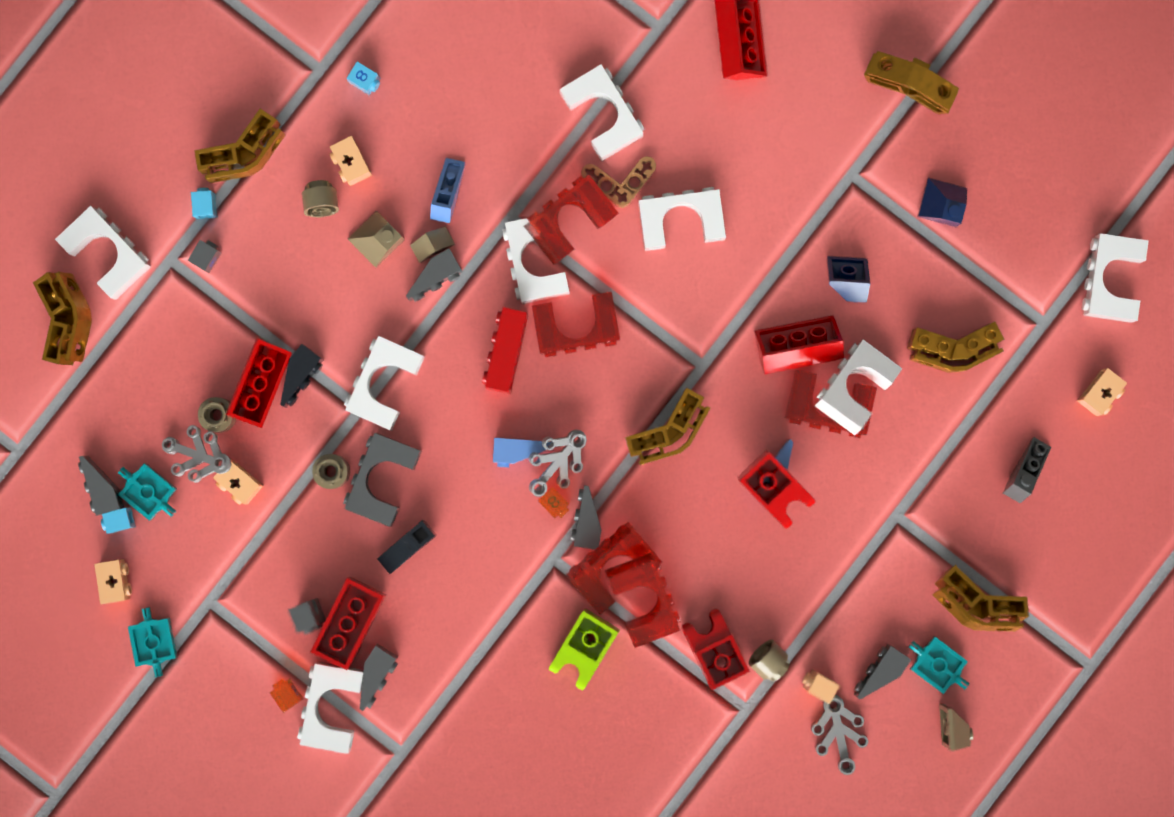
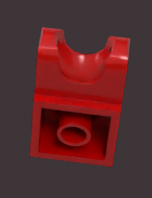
(779, 492)
(716, 644)

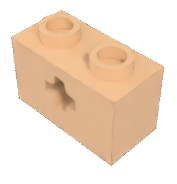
(348, 149)
(1092, 395)
(248, 488)
(109, 591)
(820, 686)

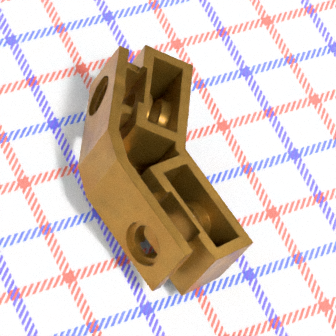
(912, 80)
(245, 153)
(68, 315)
(950, 349)
(672, 431)
(974, 607)

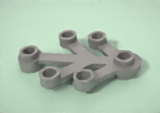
(198, 456)
(558, 460)
(839, 730)

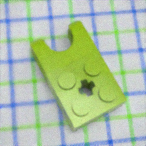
(580, 651)

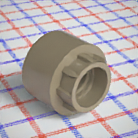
(320, 199)
(206, 412)
(320, 467)
(769, 661)

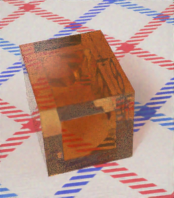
(554, 503)
(285, 694)

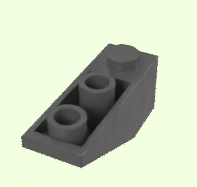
(438, 270)
(1027, 471)
(100, 487)
(588, 526)
(375, 670)
(885, 670)

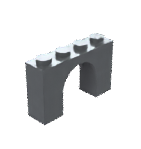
(361, 499)

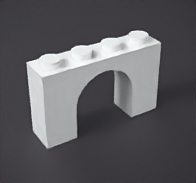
(599, 84)
(705, 203)
(129, 263)
(530, 287)
(1098, 300)
(382, 354)
(836, 400)
(315, 731)

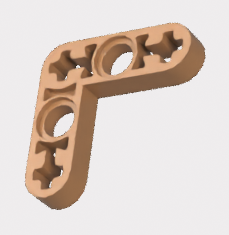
(624, 187)

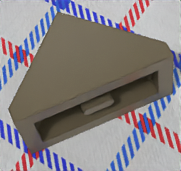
(432, 244)

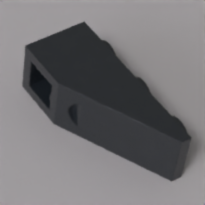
(300, 369)
(407, 546)

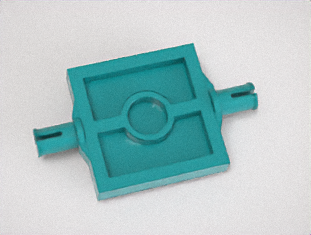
(147, 491)
(152, 642)
(938, 665)

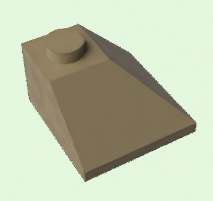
(376, 239)
(954, 730)

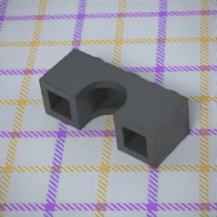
(307, 616)

